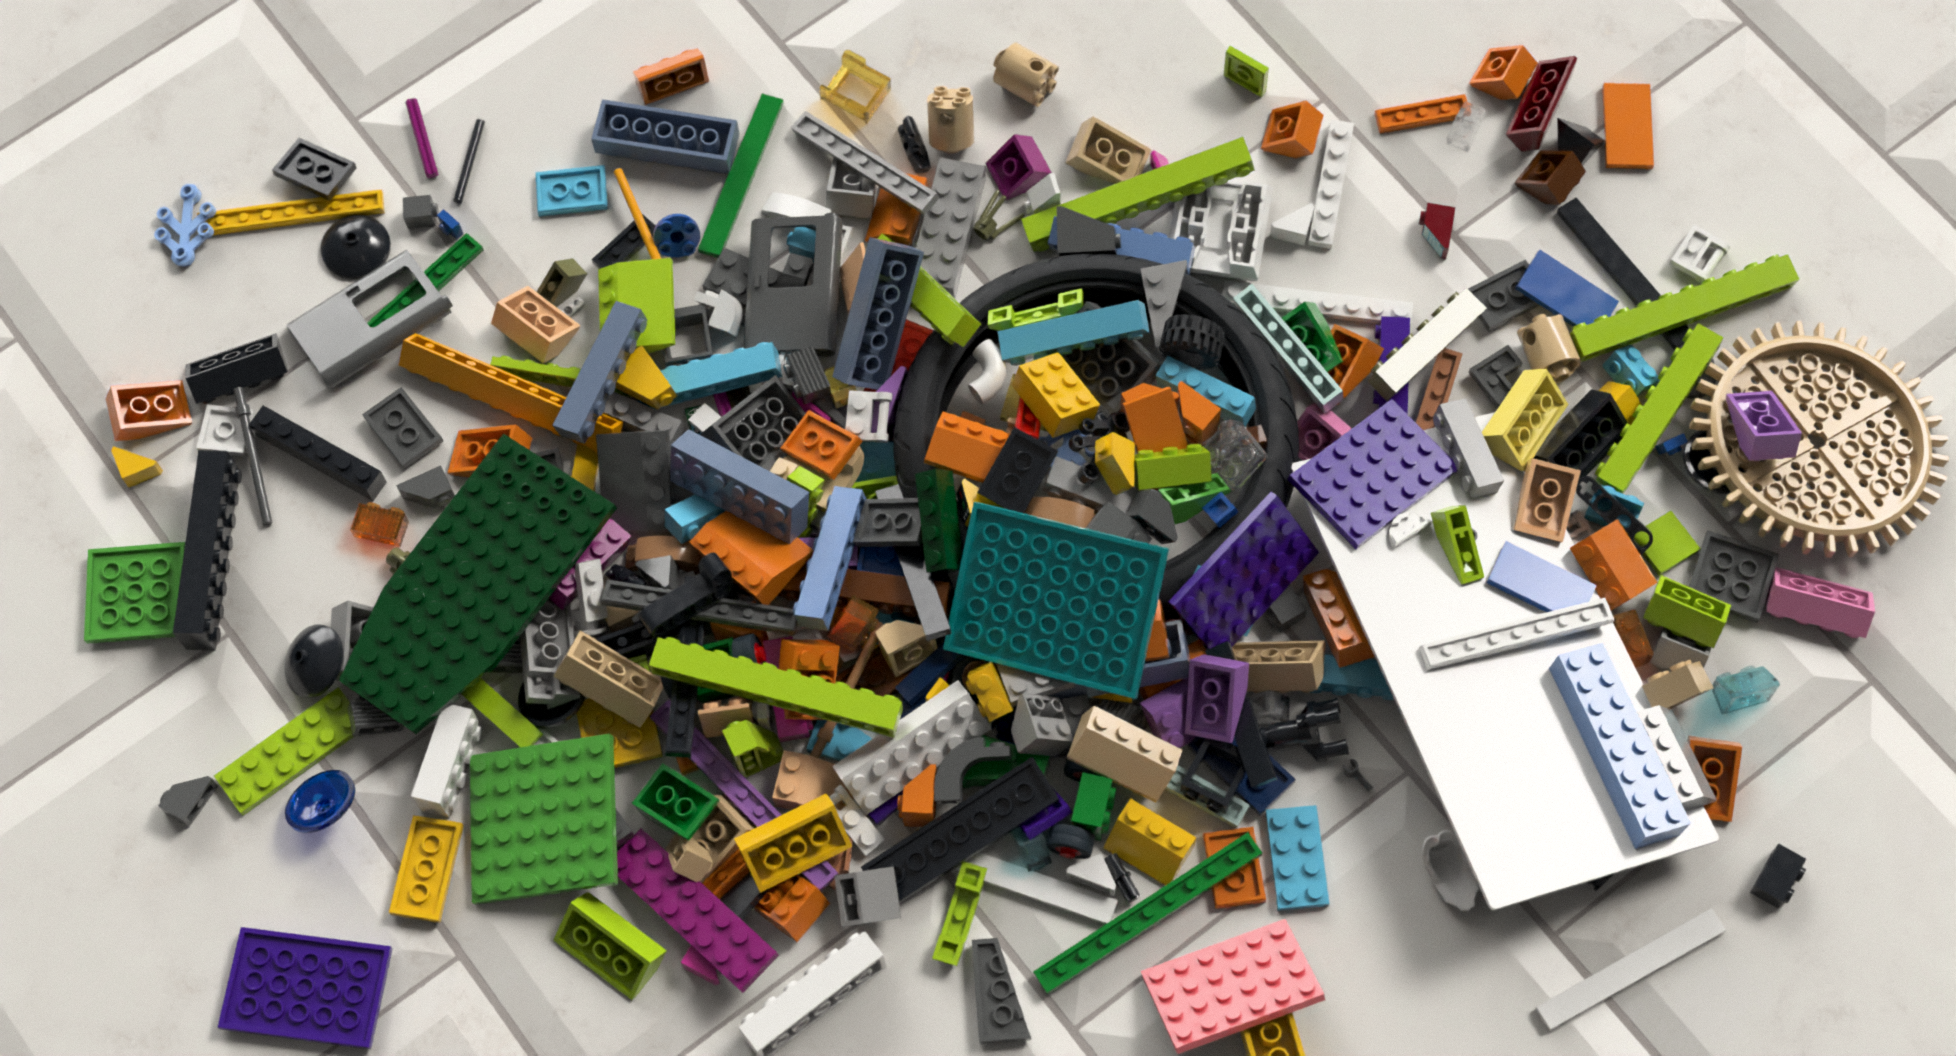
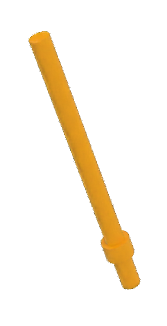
(636, 213)

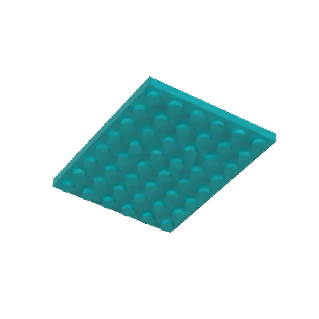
(1056, 599)

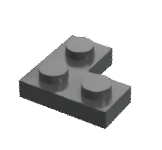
(1492, 374)

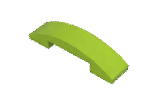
(1005, 318)
(502, 714)
(960, 914)

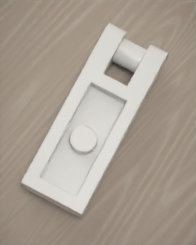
(856, 823)

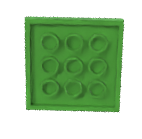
(132, 592)

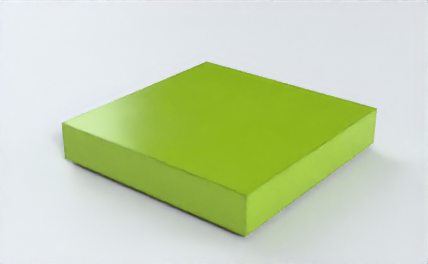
(1246, 71)
(1670, 543)

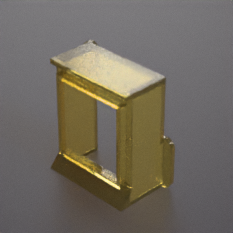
(855, 65)

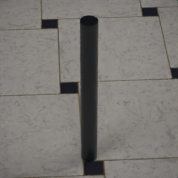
(469, 160)

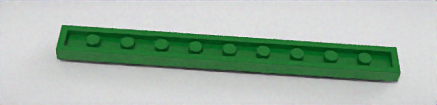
(1147, 913)

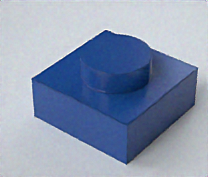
(449, 225)
(1672, 445)
(1220, 509)

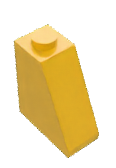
(645, 381)

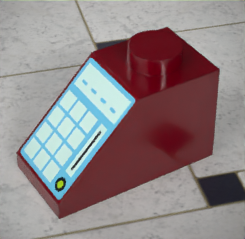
(1437, 227)

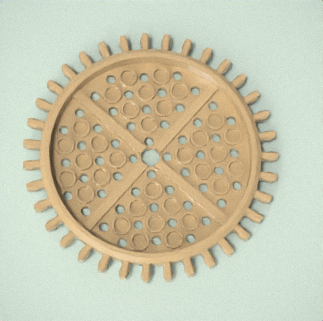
(1842, 364)

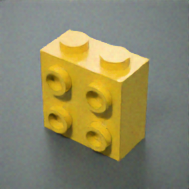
(988, 687)

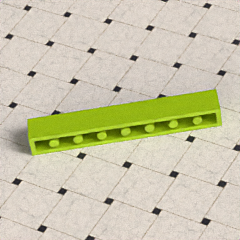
(941, 309)
(1659, 409)

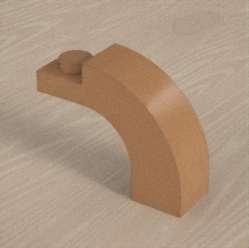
(1060, 511)
(658, 546)

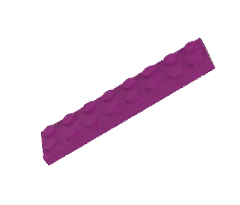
(694, 912)

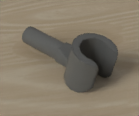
(1356, 774)

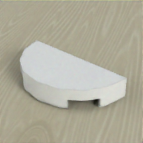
(1405, 527)

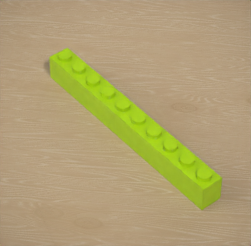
(1149, 189)
(1684, 307)
(776, 687)

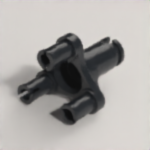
(1305, 731)

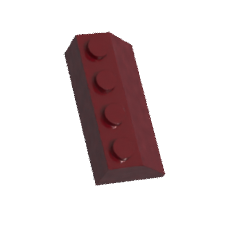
(1540, 102)

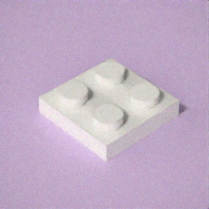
(222, 431)

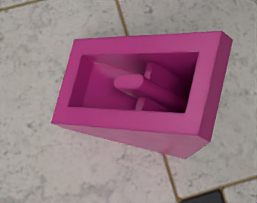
(698, 965)

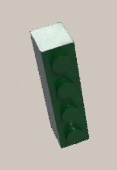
(939, 521)

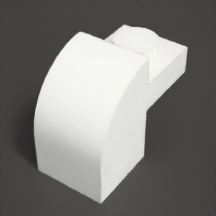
(727, 311)

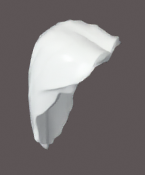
(1450, 869)

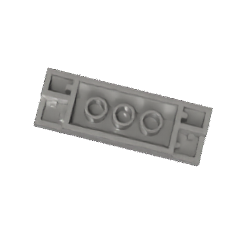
(542, 650)

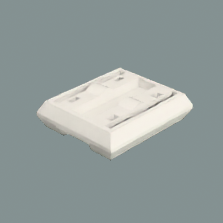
(1222, 226)

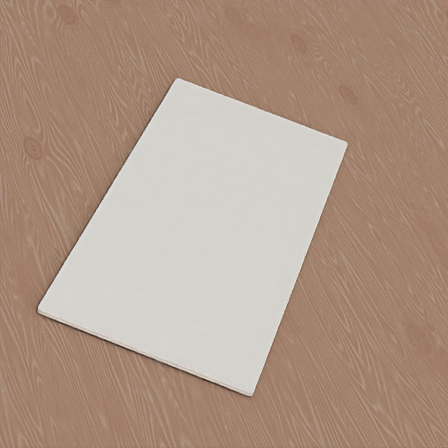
(1497, 723)

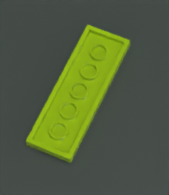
(287, 752)

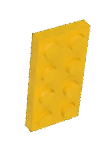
(426, 869)

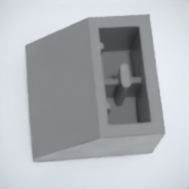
(1040, 725)
(867, 896)

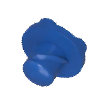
(676, 235)

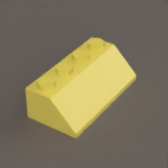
(1525, 418)

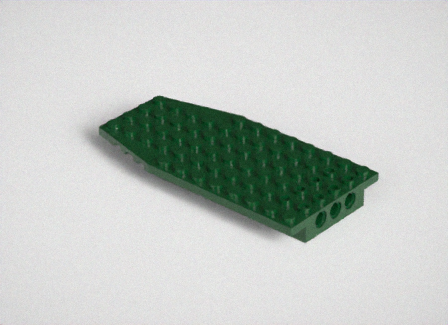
(473, 584)

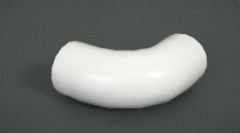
(993, 372)

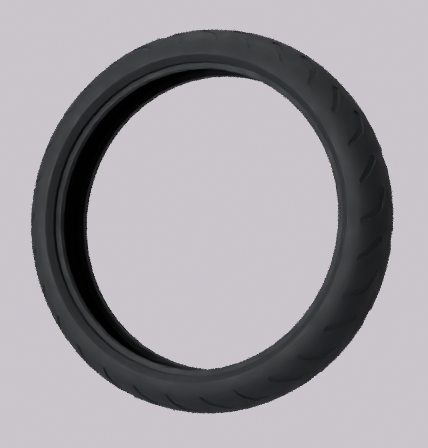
(1108, 281)

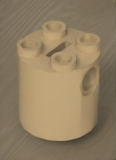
(1025, 73)
(950, 119)
(1550, 346)

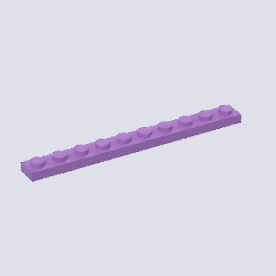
(738, 790)

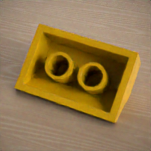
(1150, 842)

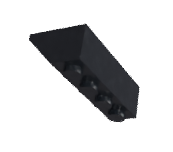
(236, 368)
(1584, 433)

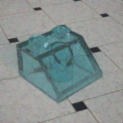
(1744, 688)

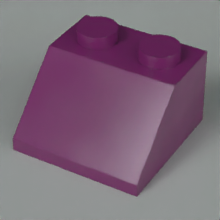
(1017, 166)

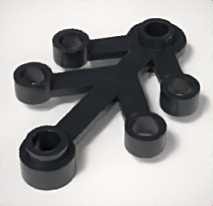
(1116, 423)

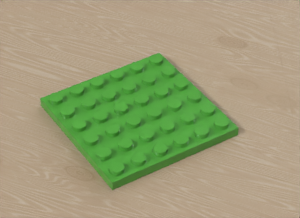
(543, 819)

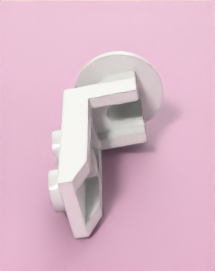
(590, 590)

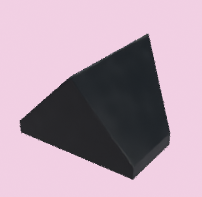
(1577, 139)

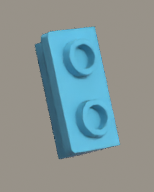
(1630, 368)
(1629, 501)

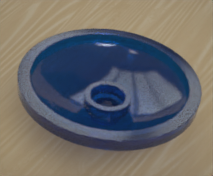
(320, 801)

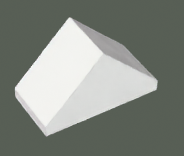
(1294, 226)
(1093, 874)

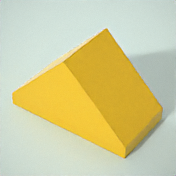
(1624, 397)
(135, 468)

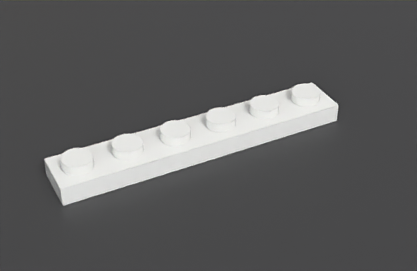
(1331, 184)

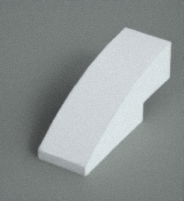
(791, 206)

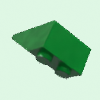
(1314, 333)
(674, 802)

